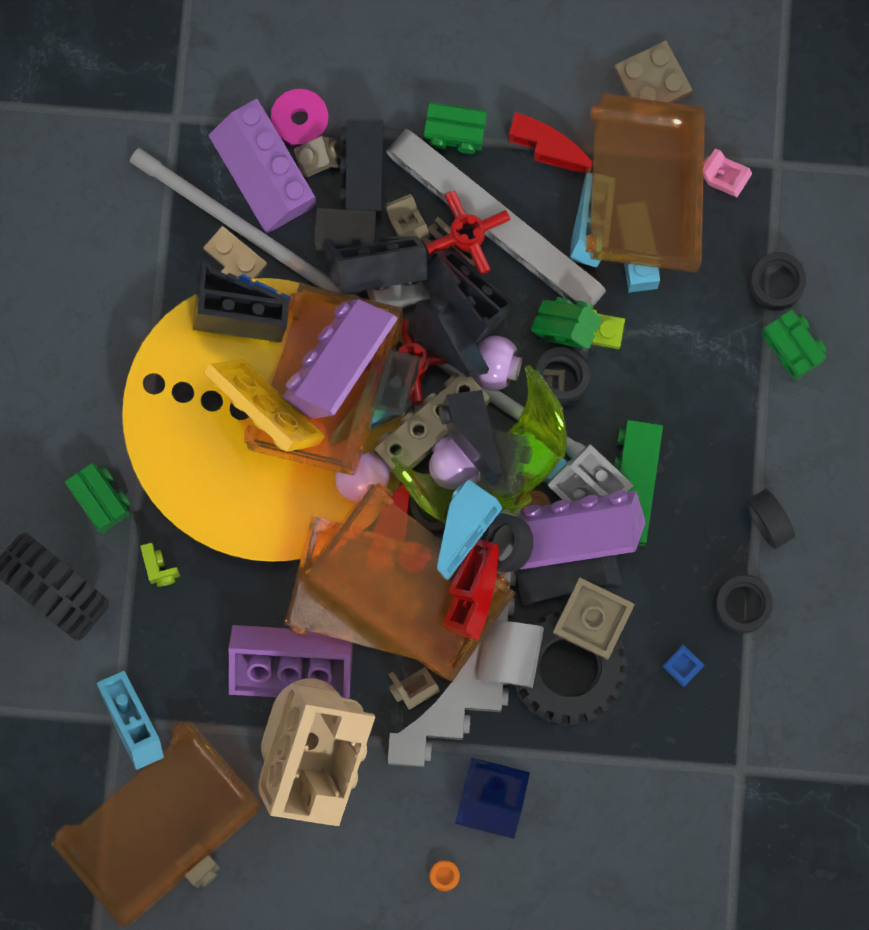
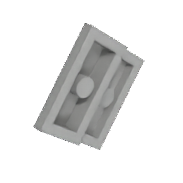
(588, 475)
(510, 653)

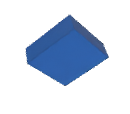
(683, 665)

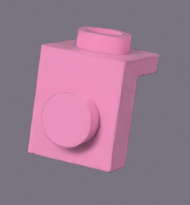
(725, 173)

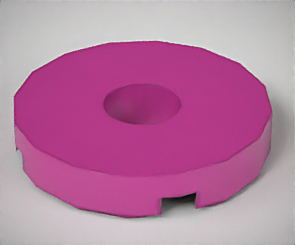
(293, 102)

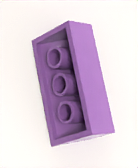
(262, 166)
(338, 358)
(584, 528)
(272, 658)

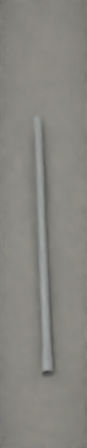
(155, 169)

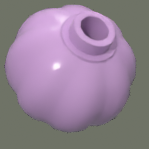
(502, 361)
(450, 465)
(369, 471)

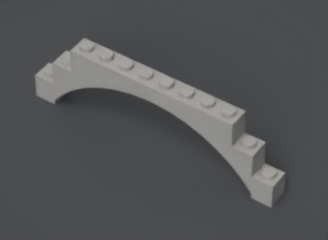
(446, 716)

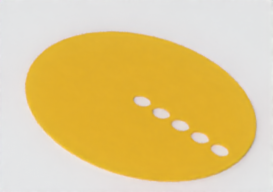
(197, 458)

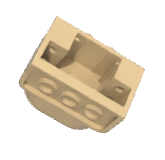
(312, 752)

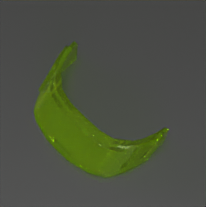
(539, 422)

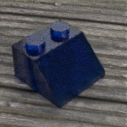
(492, 798)

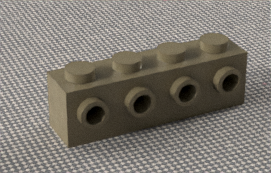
(424, 429)

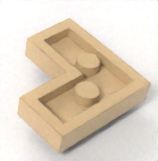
(234, 255)

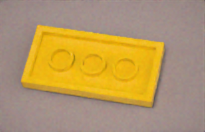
(264, 405)

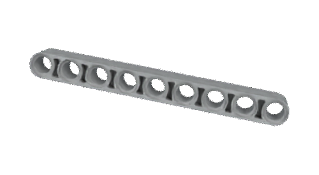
(513, 236)

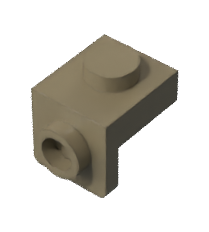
(318, 155)
(406, 217)
(414, 688)
(203, 872)

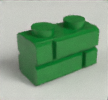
(455, 127)
(566, 322)
(794, 344)
(98, 498)

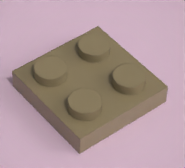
(654, 75)
(593, 618)

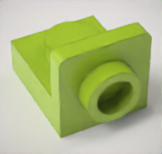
(609, 332)
(153, 561)

